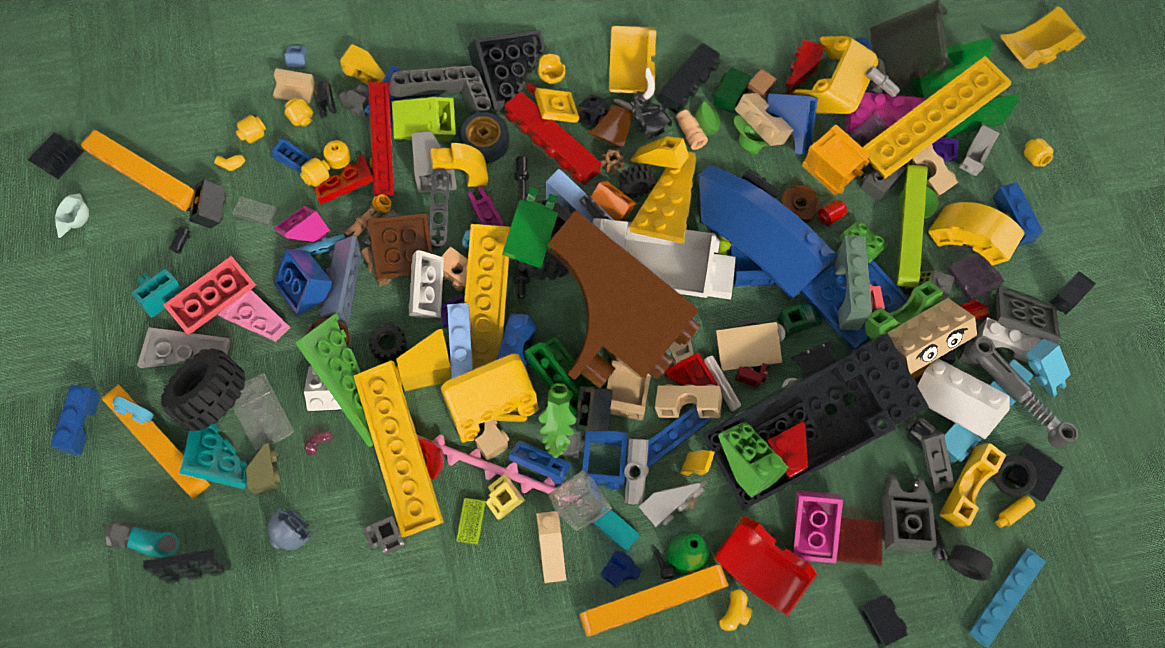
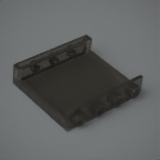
(912, 43)

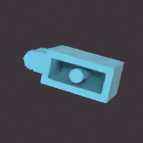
(1048, 366)

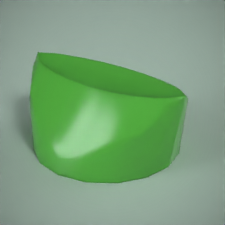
(708, 119)

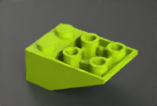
(424, 114)

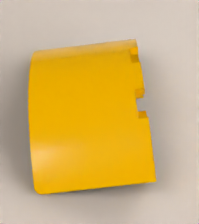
(1044, 39)
(630, 58)
(978, 226)

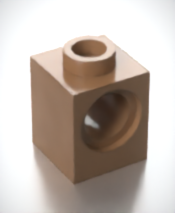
(761, 84)

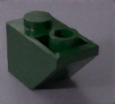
(799, 318)

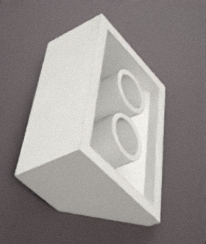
(426, 285)

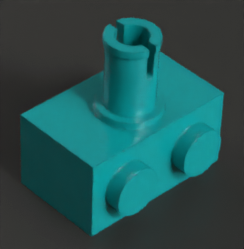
(156, 291)

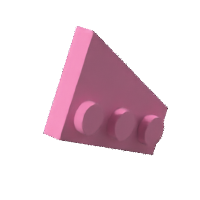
(255, 316)

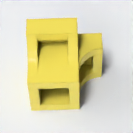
(503, 497)

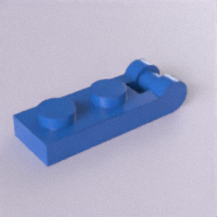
(540, 461)

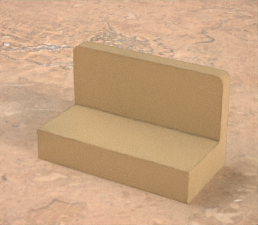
(293, 85)

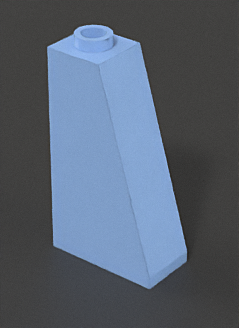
(568, 194)

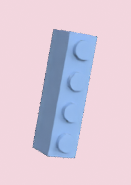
(460, 339)

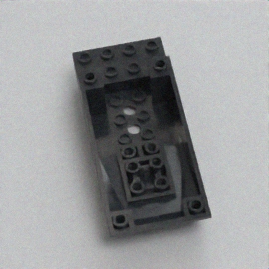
(881, 393)

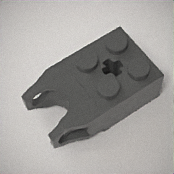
(907, 517)

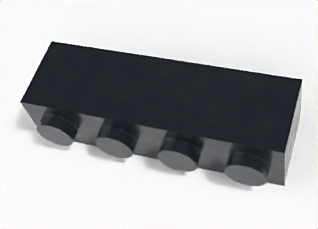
(689, 78)

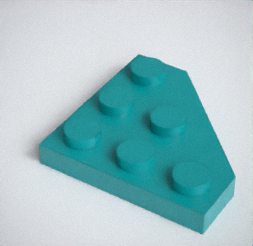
(212, 459)

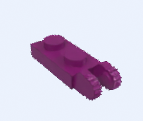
(484, 209)

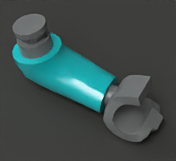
(141, 540)

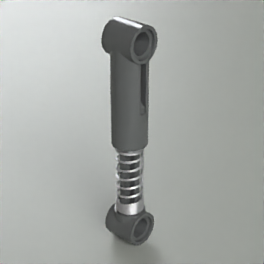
(984, 353)

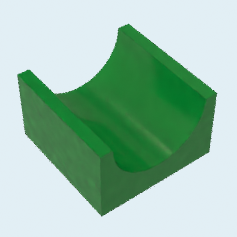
(963, 57)

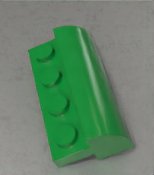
(552, 364)

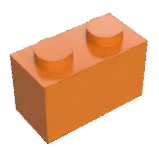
(613, 201)

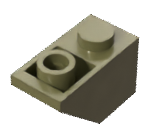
(262, 471)

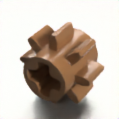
(612, 161)

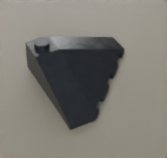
(505, 63)

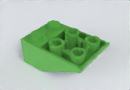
(751, 459)

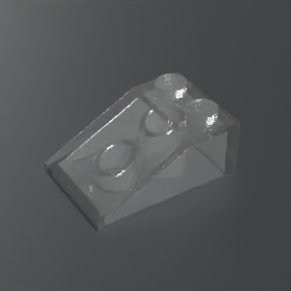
(262, 413)

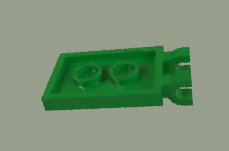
(531, 230)

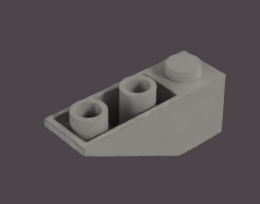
(665, 503)

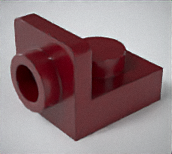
(748, 375)

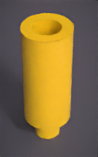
(1015, 511)

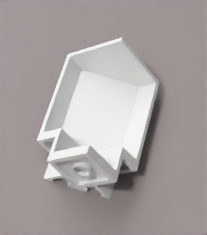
(685, 267)

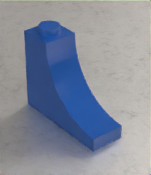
(799, 114)

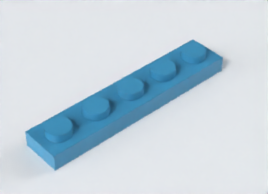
(1006, 597)

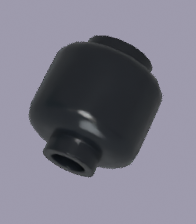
(920, 429)

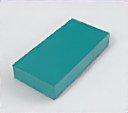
(617, 530)

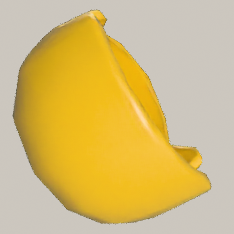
(551, 69)

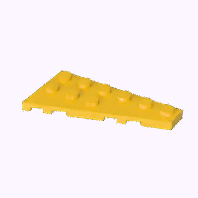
(667, 205)

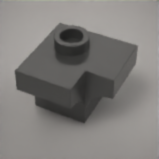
(356, 100)
(384, 534)

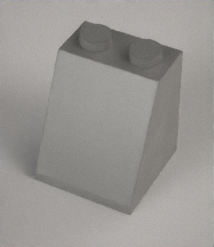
(422, 144)

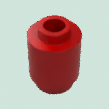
(832, 212)

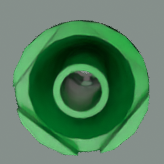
(687, 553)

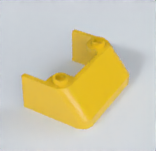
(848, 83)

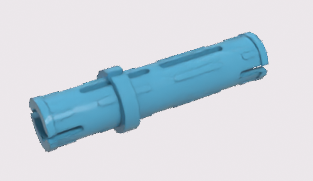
(324, 245)

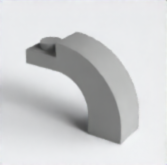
(979, 149)

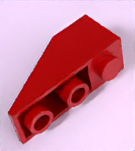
(807, 63)

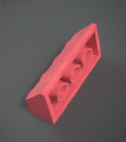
(209, 295)

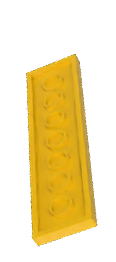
(936, 116)
(486, 290)
(398, 449)

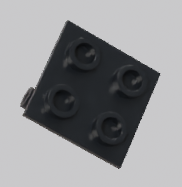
(56, 155)

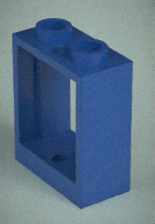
(607, 438)

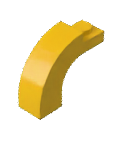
(463, 158)

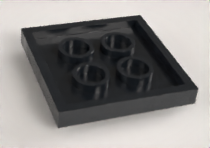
(187, 565)

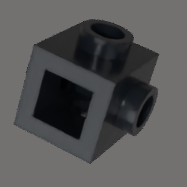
(592, 110)

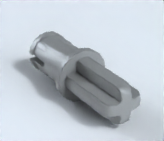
(882, 81)

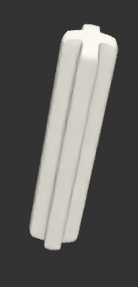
(726, 390)

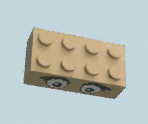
(933, 334)

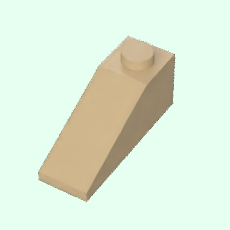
(551, 547)

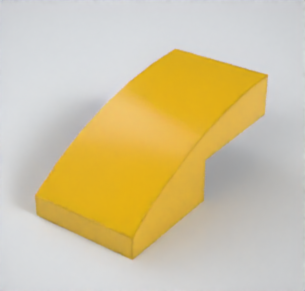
(697, 462)

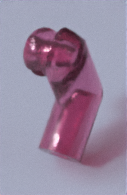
(311, 444)

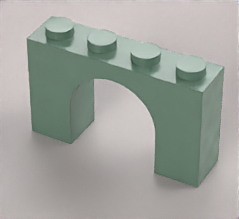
(854, 264)

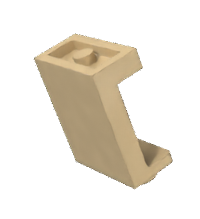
(628, 392)

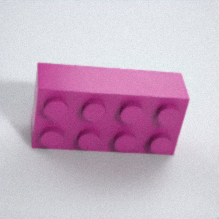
(887, 107)

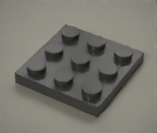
(1027, 315)

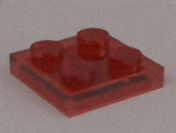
(860, 542)

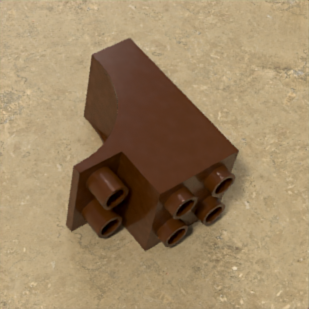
(626, 305)

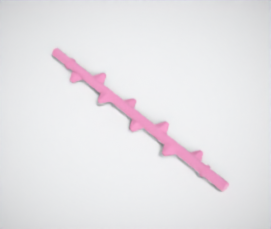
(492, 469)

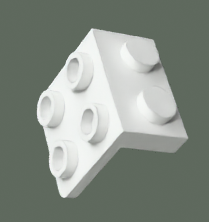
(317, 394)

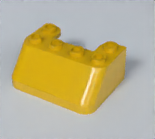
(487, 394)

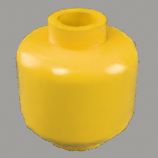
(298, 112)
(250, 129)
(1038, 152)
(336, 154)
(314, 172)

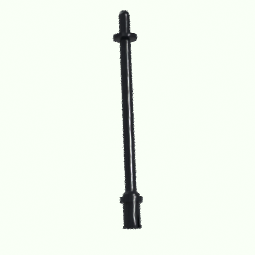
(521, 176)

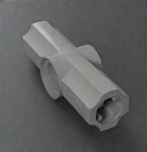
(636, 457)

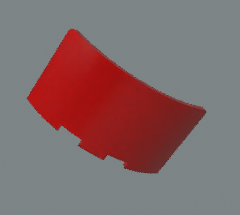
(763, 568)

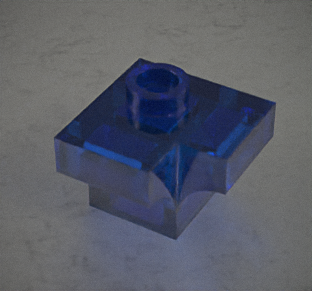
(619, 569)

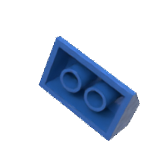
(301, 280)

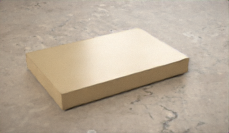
(748, 346)

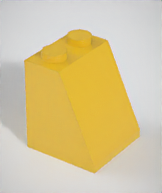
(425, 363)

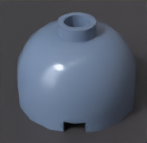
(287, 530)

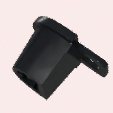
(814, 357)

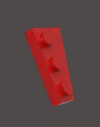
(350, 179)

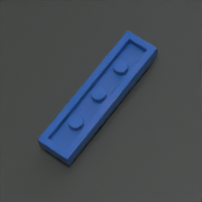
(674, 435)

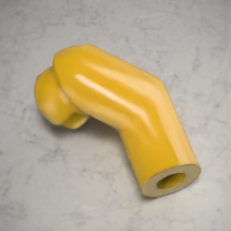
(231, 163)

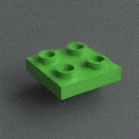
(874, 243)

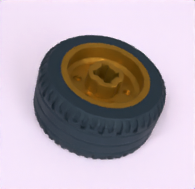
(485, 133)

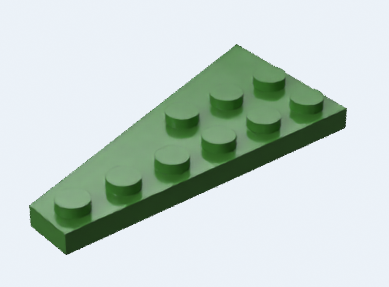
(336, 366)

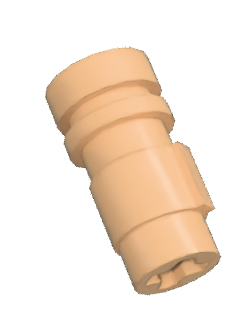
(690, 127)

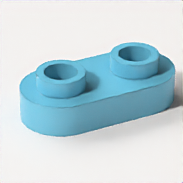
(124, 406)

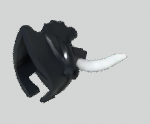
(649, 117)

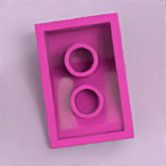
(817, 525)

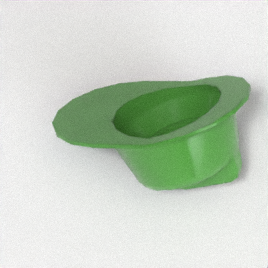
(749, 138)

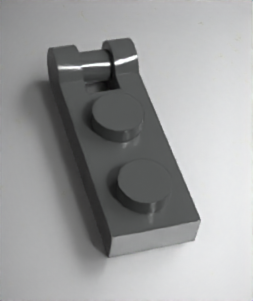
(937, 462)

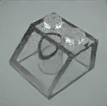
(580, 501)

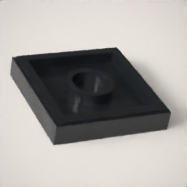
(1046, 472)

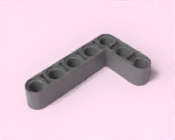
(443, 80)

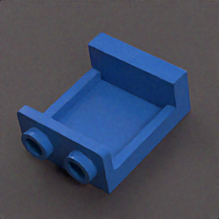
(747, 271)

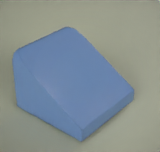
(295, 56)

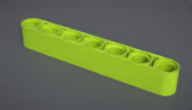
(912, 226)

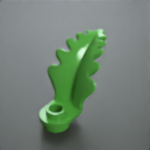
(557, 420)

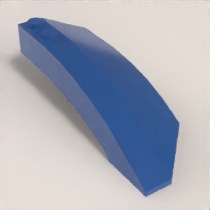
(762, 229)

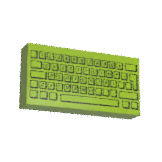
(471, 521)

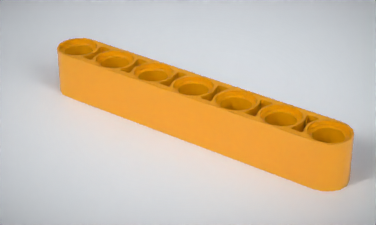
(139, 170)
(158, 445)
(653, 600)

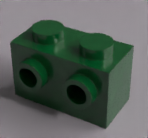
(731, 90)

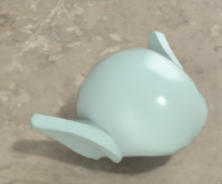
(71, 214)

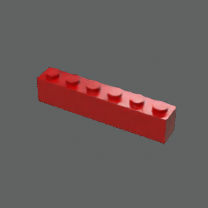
(553, 139)

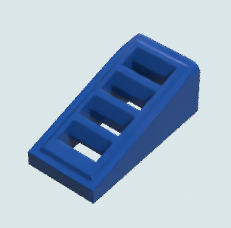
(282, 158)

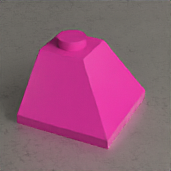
(303, 225)

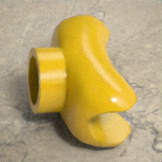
(736, 612)

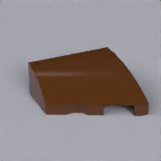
(613, 126)

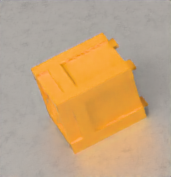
(836, 160)

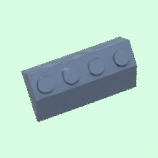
(344, 275)

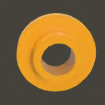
(382, 203)

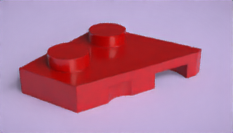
(691, 371)
(791, 449)

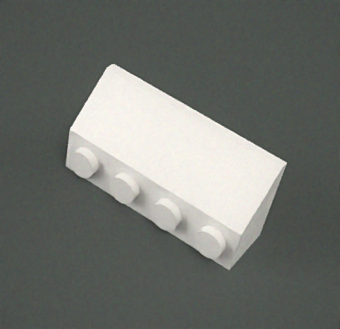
(963, 398)

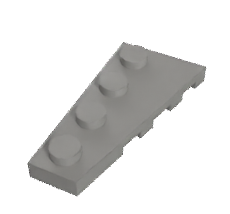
(175, 347)

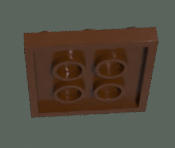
(395, 241)

